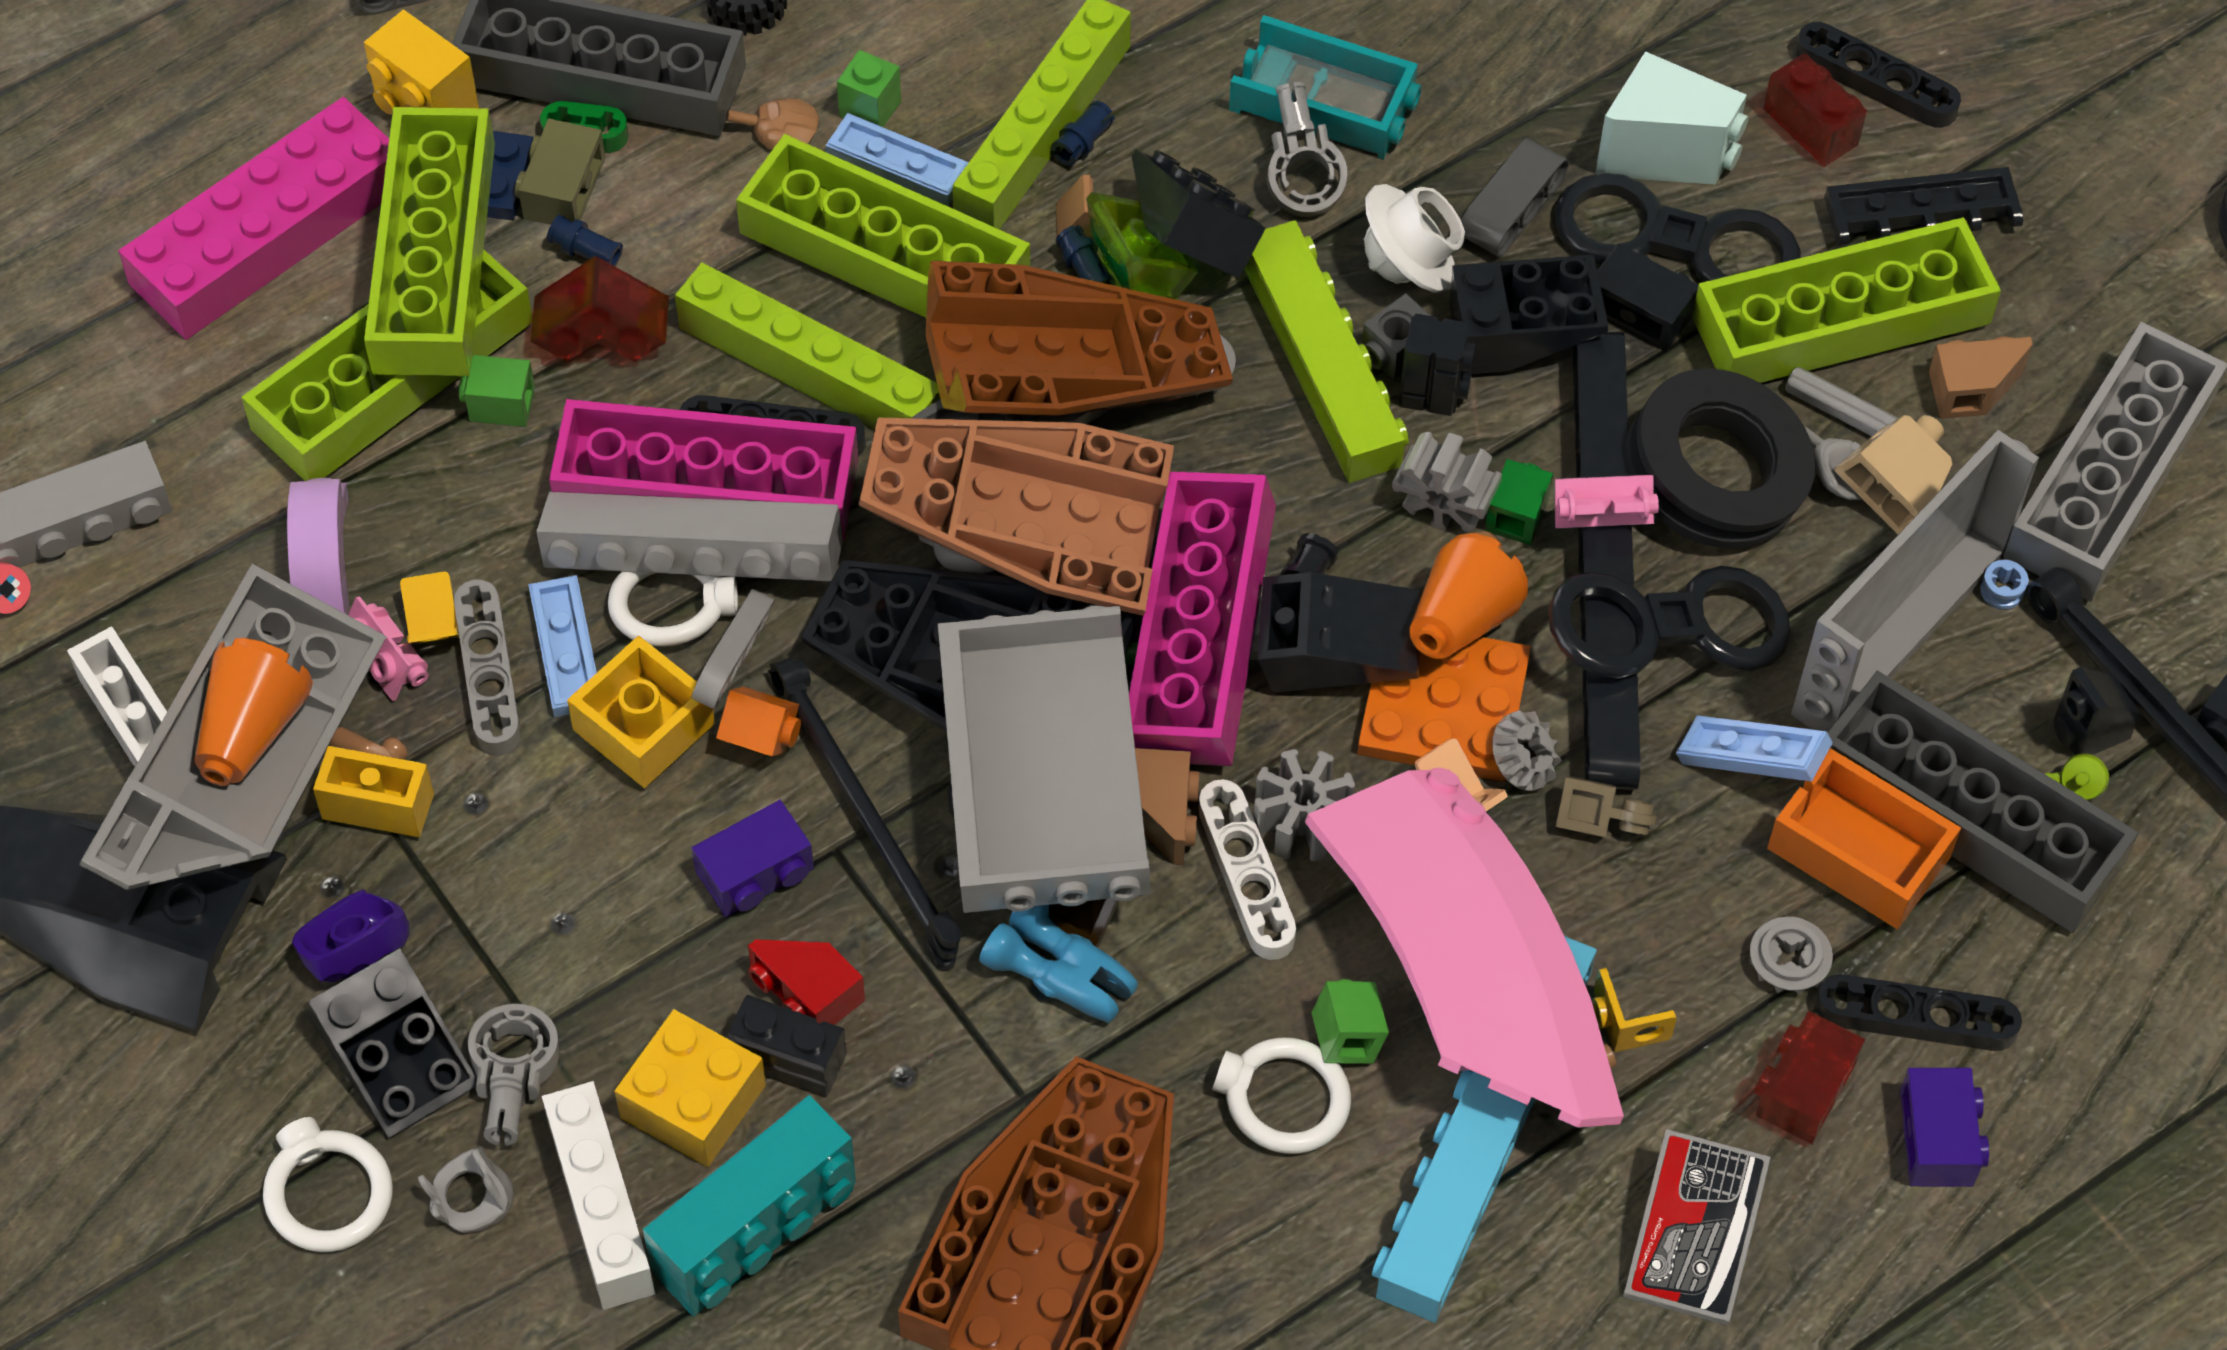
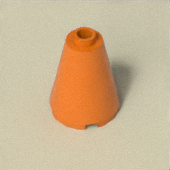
(1467, 595)
(246, 707)

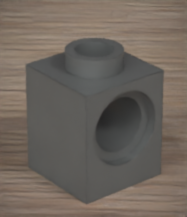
(1384, 327)

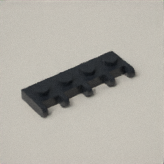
(1922, 202)

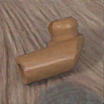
(350, 740)

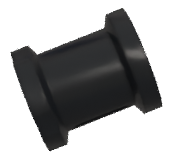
(1312, 555)

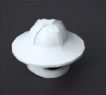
(1406, 242)

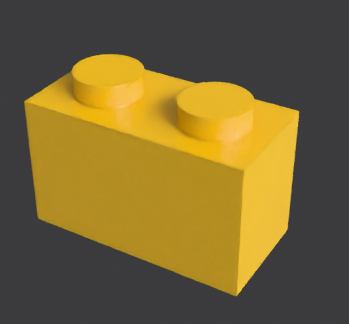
(373, 791)

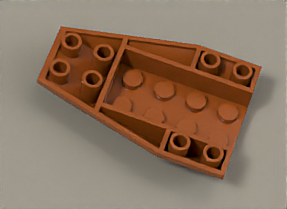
(1063, 342)

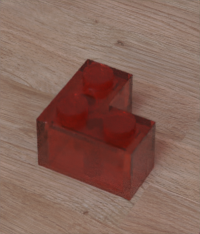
(600, 307)

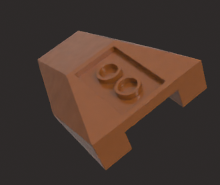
(1052, 1224)

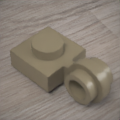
(1588, 807)

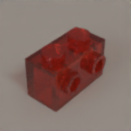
(1815, 109)
(1808, 1077)

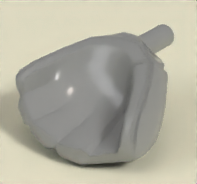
(1828, 455)

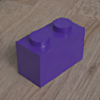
(753, 858)
(1942, 1127)

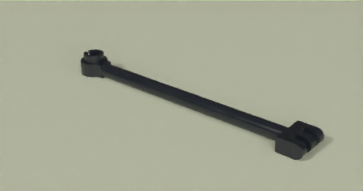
(943, 936)

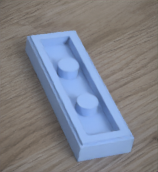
(896, 158)
(562, 638)
(1754, 748)

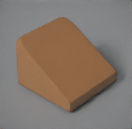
(1073, 208)

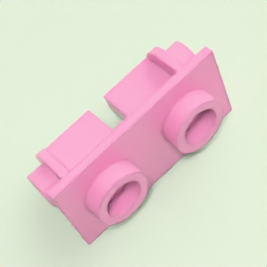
(1605, 501)
(393, 663)

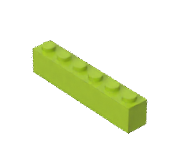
(1049, 100)
(799, 349)
(1325, 353)

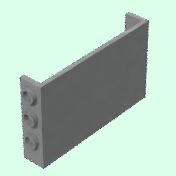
(1915, 581)
(1042, 760)

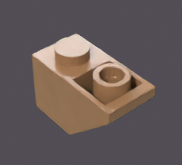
(1976, 374)
(1164, 793)

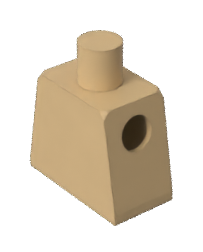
(1899, 469)

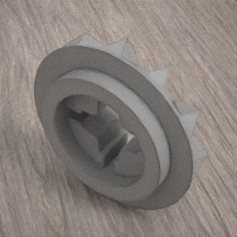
(1515, 760)
(1791, 935)

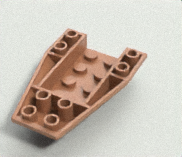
(1027, 498)

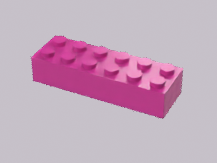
(259, 219)
(703, 456)
(1201, 614)

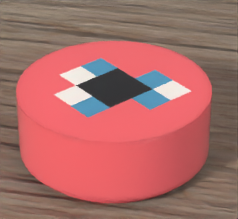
(14, 588)

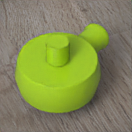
(2084, 776)

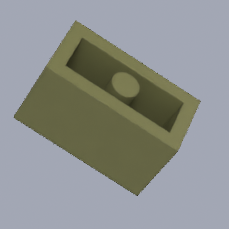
(560, 172)

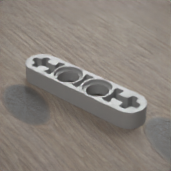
(732, 649)
(488, 666)

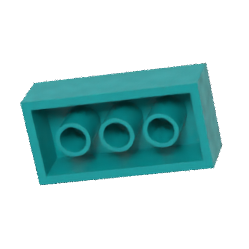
(751, 1206)

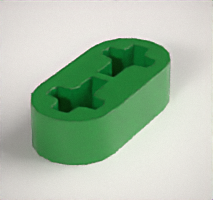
(591, 116)

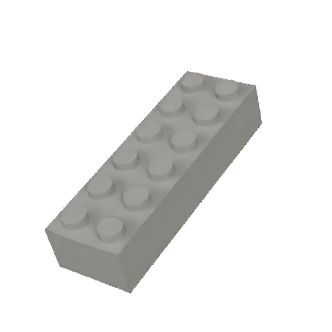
(2116, 459)

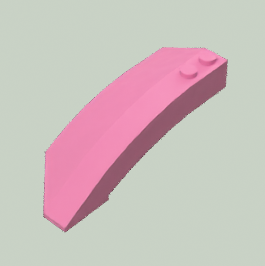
(1474, 941)

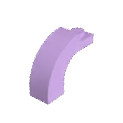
(316, 539)

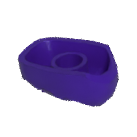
(351, 936)

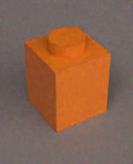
(759, 721)

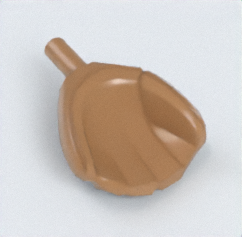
(778, 118)

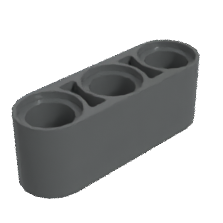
(1514, 197)

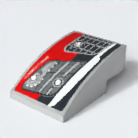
(1697, 1227)

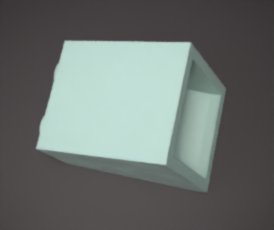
(1672, 126)

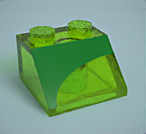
(1134, 253)

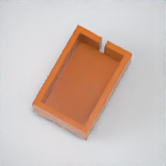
(1864, 838)

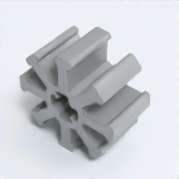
(1447, 481)
(1280, 800)

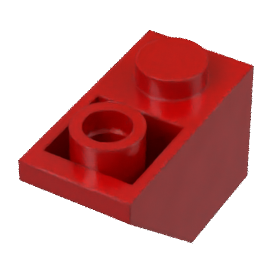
(807, 977)

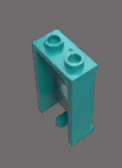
(1347, 88)

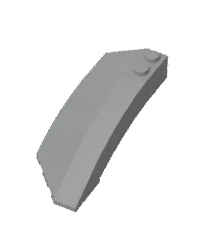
(179, 823)

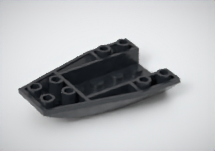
(887, 617)
(130, 947)

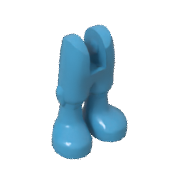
(1067, 976)

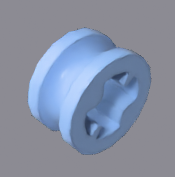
(2004, 572)

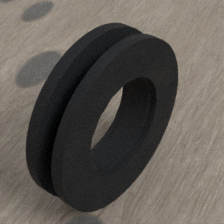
(1751, 415)

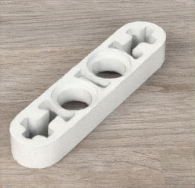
(1252, 867)

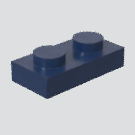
(509, 159)

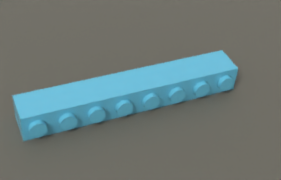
(1454, 1189)

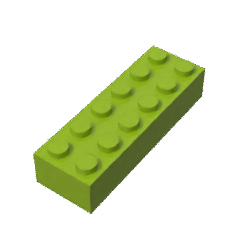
(862, 224)
(430, 242)
(1847, 302)
(332, 406)

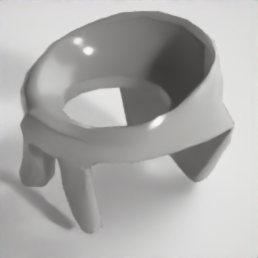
(493, 1207)

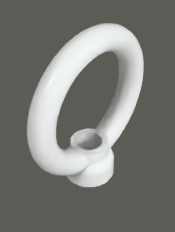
(719, 598)
(1234, 1079)
(304, 1143)

